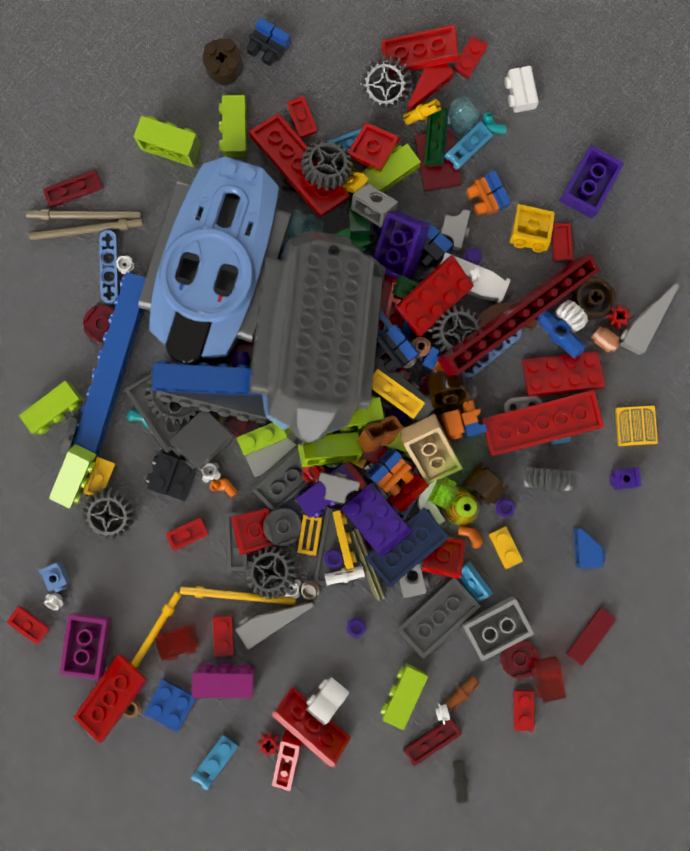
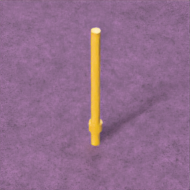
(200, 592)
(167, 611)

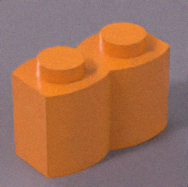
(452, 424)

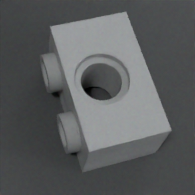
(373, 204)
(414, 587)

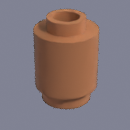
(605, 339)
(426, 344)

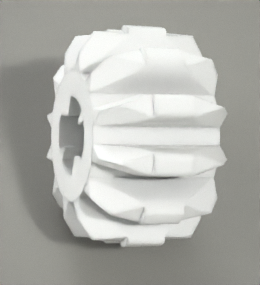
(572, 314)

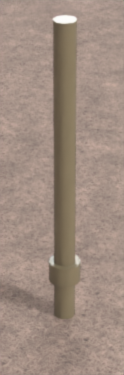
(47, 214)
(122, 224)

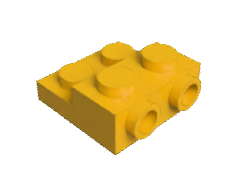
(532, 228)

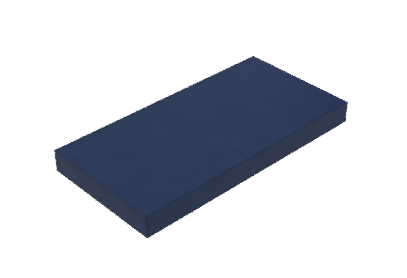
(413, 549)

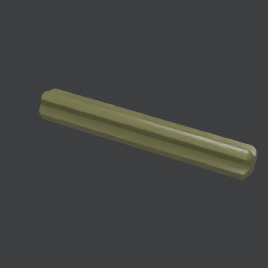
(371, 574)

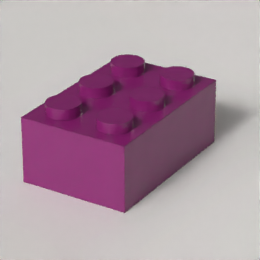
(85, 645)
(224, 681)

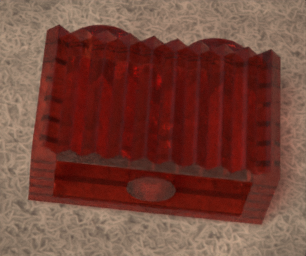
(177, 642)
(549, 679)

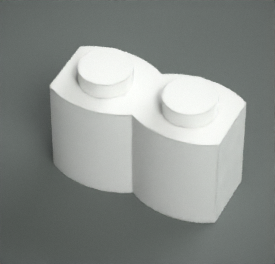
(327, 700)

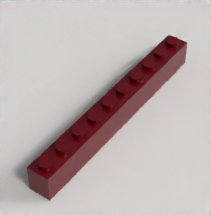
(517, 315)

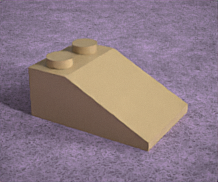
(430, 449)

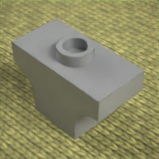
(456, 229)
(337, 486)

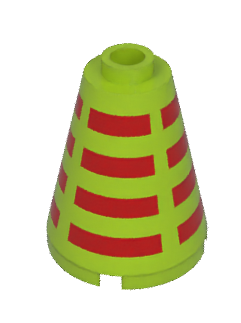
(457, 514)

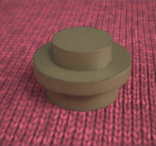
(310, 590)

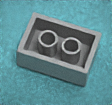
(497, 628)

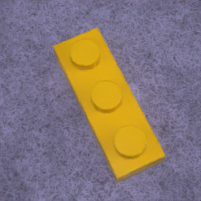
(396, 394)
(344, 539)

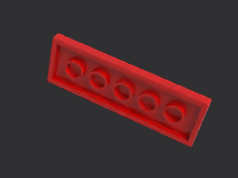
(285, 152)
(542, 423)

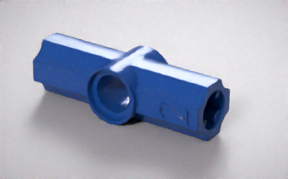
(568, 341)

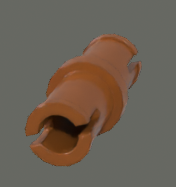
(462, 693)

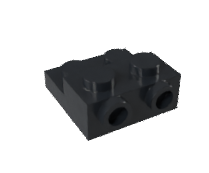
(170, 476)

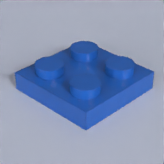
(170, 705)

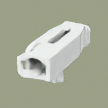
(486, 283)

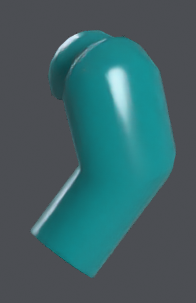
(489, 122)
(133, 415)

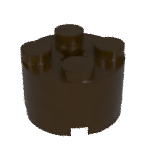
(217, 52)
(601, 292)
(448, 391)
(485, 483)

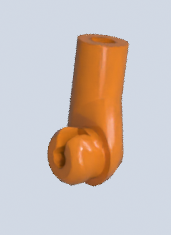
(223, 484)
(473, 534)

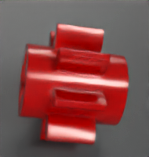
(622, 319)
(312, 473)
(269, 737)

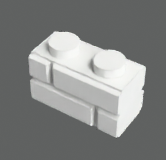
(522, 89)

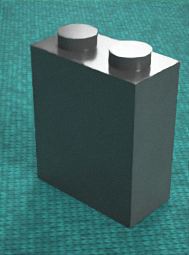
(200, 440)

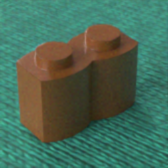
(379, 434)

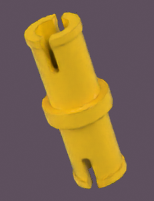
(422, 112)

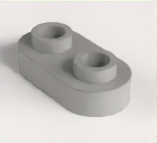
(520, 402)

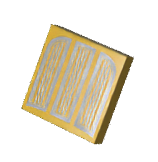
(636, 425)

